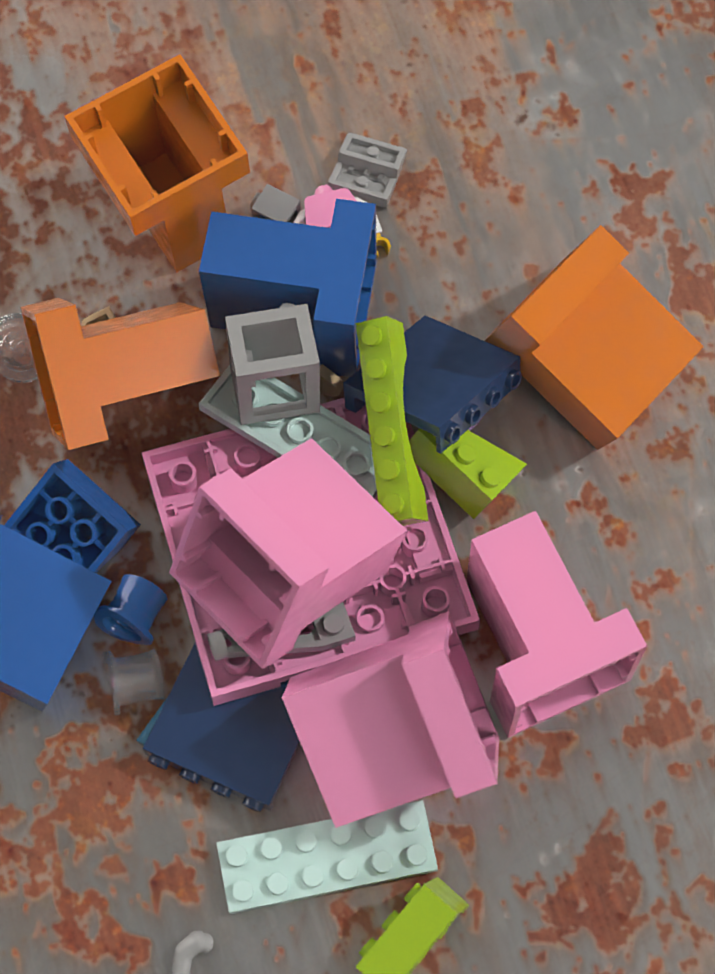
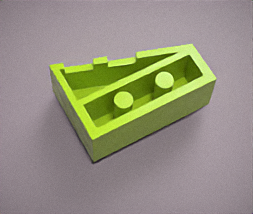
(468, 470)
(413, 931)

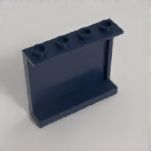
(446, 380)
(232, 746)

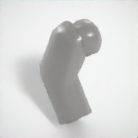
(189, 948)

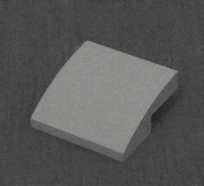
(368, 168)

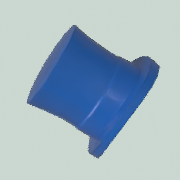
(131, 610)

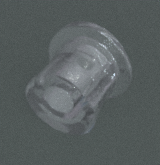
(15, 350)
(133, 678)

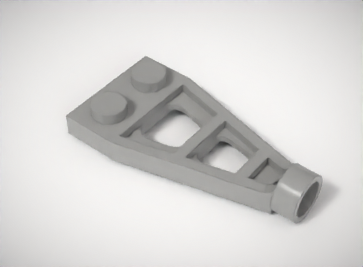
(328, 632)

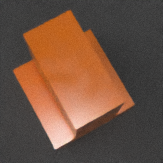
(162, 156)
(596, 340)
(112, 361)

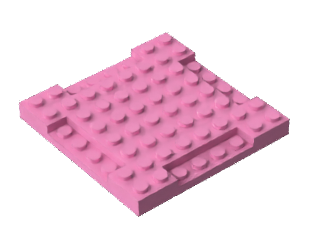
(418, 585)

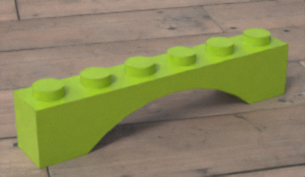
(382, 366)

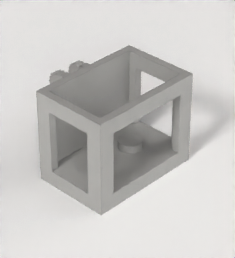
(273, 346)

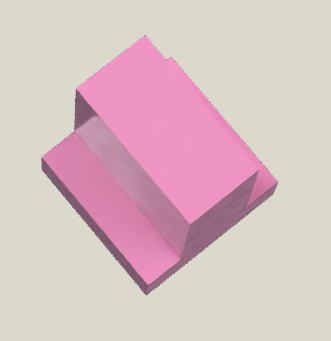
(282, 548)
(544, 628)
(395, 723)

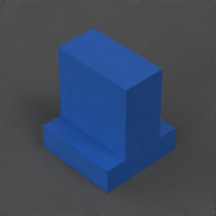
(267, 262)
(42, 615)

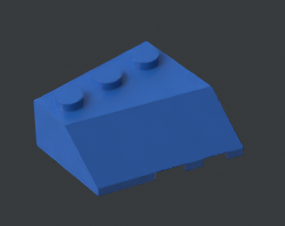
(73, 517)

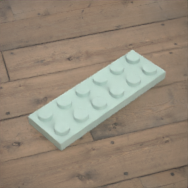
(338, 437)
(326, 859)

